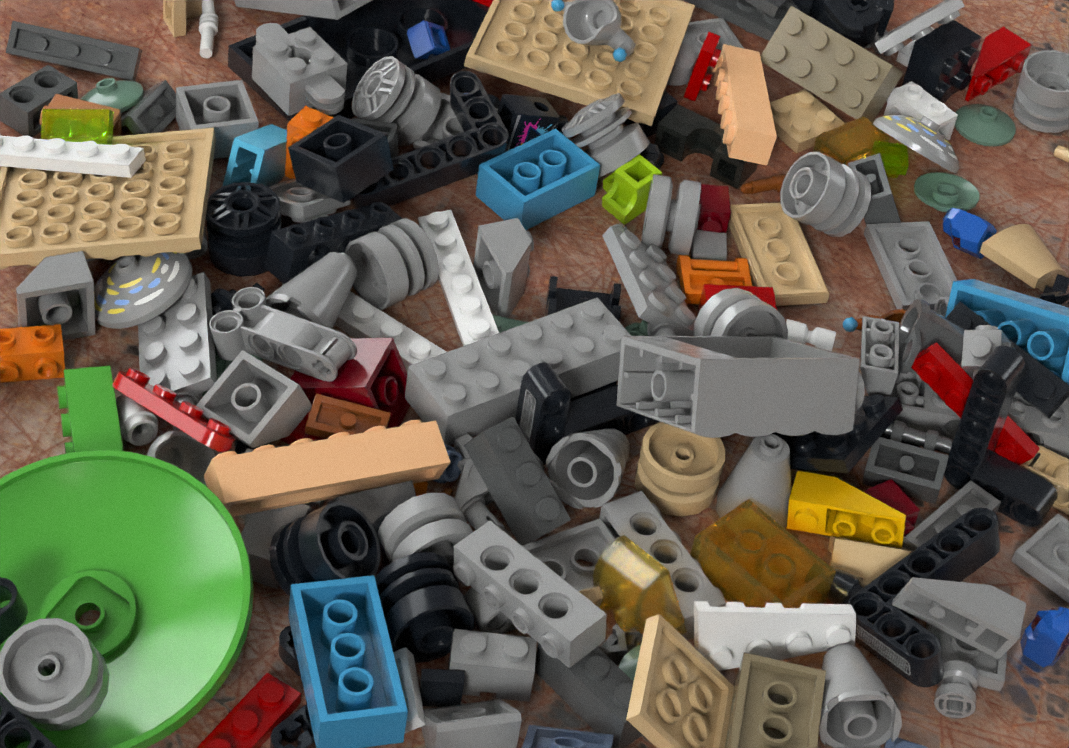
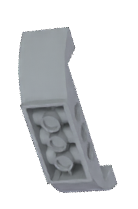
(926, 410)

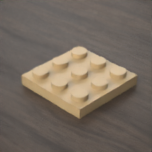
(677, 692)

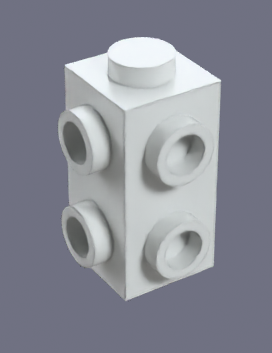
(915, 103)

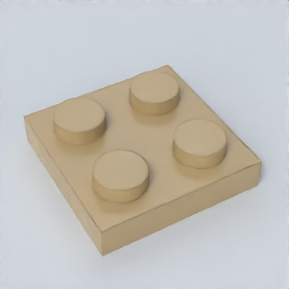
(801, 119)

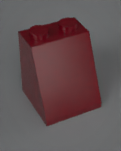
(370, 379)

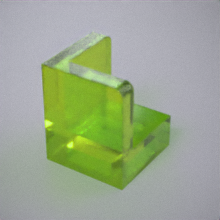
(893, 157)

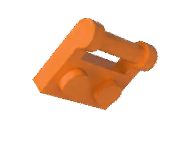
(697, 272)

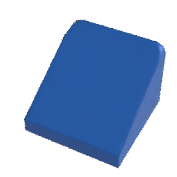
(427, 39)

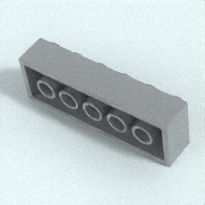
(482, 380)

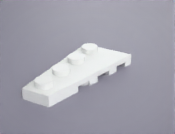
(769, 632)

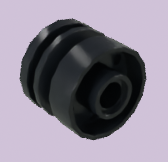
(241, 227)
(325, 546)
(422, 605)

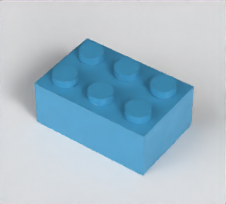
(537, 179)

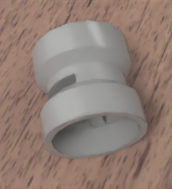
(956, 690)

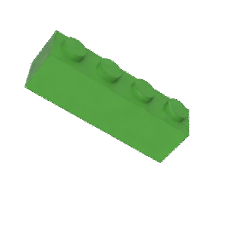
(91, 410)

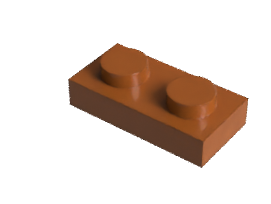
(335, 416)

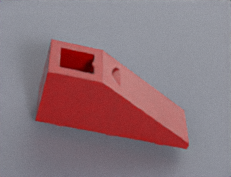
(999, 59)

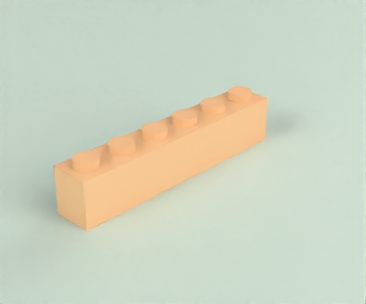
(744, 105)
(327, 467)

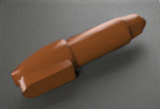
(762, 185)

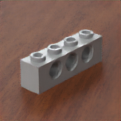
(643, 525)
(529, 594)

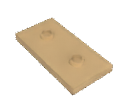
(777, 253)

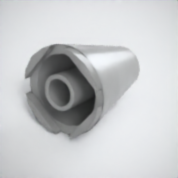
(318, 290)
(588, 467)
(761, 477)
(855, 702)

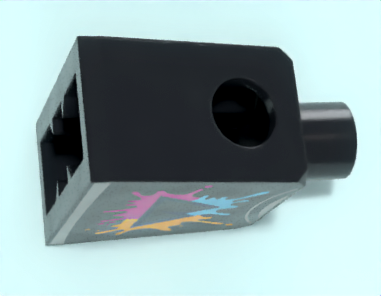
(528, 118)

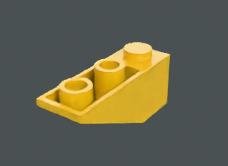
(837, 509)

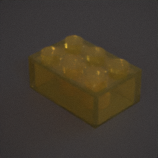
(760, 561)

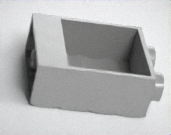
(739, 385)

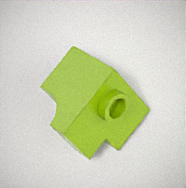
(629, 189)

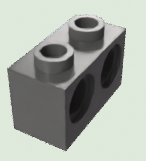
(24, 101)

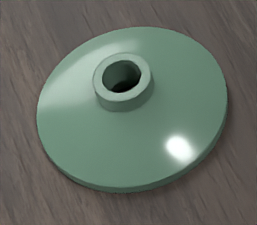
(115, 94)
(985, 125)
(946, 191)

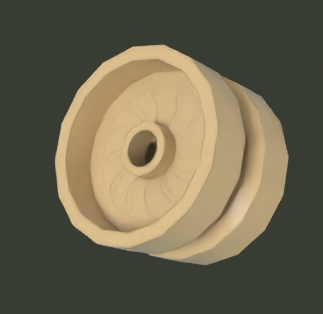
(679, 469)

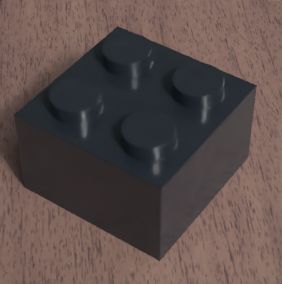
(943, 60)
(341, 158)

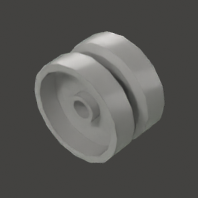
(672, 215)
(739, 314)
(424, 525)
(53, 674)

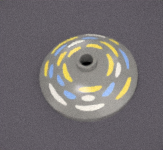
(920, 137)
(140, 288)

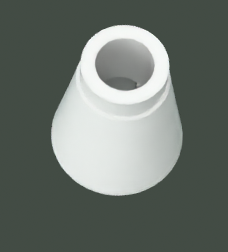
(136, 422)

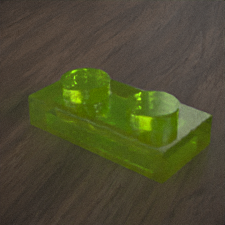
(78, 125)

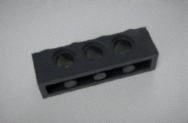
(303, 244)

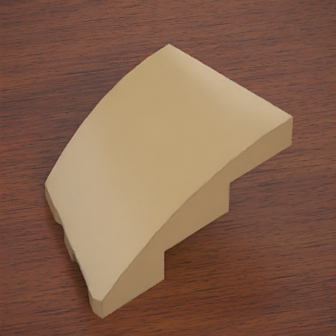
(1023, 255)

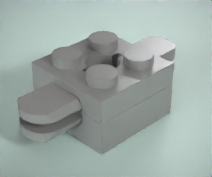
(298, 70)

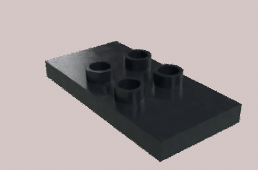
(376, 33)

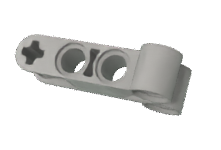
(279, 337)

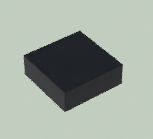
(441, 687)

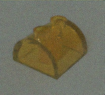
(635, 587)

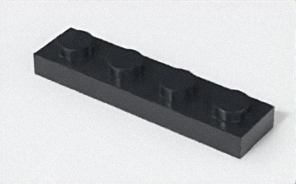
(1037, 383)

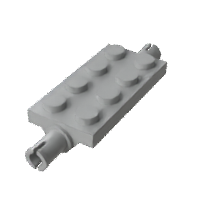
(650, 284)
(179, 345)

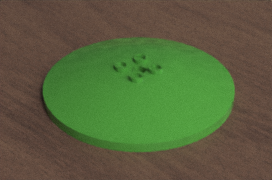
(155, 563)

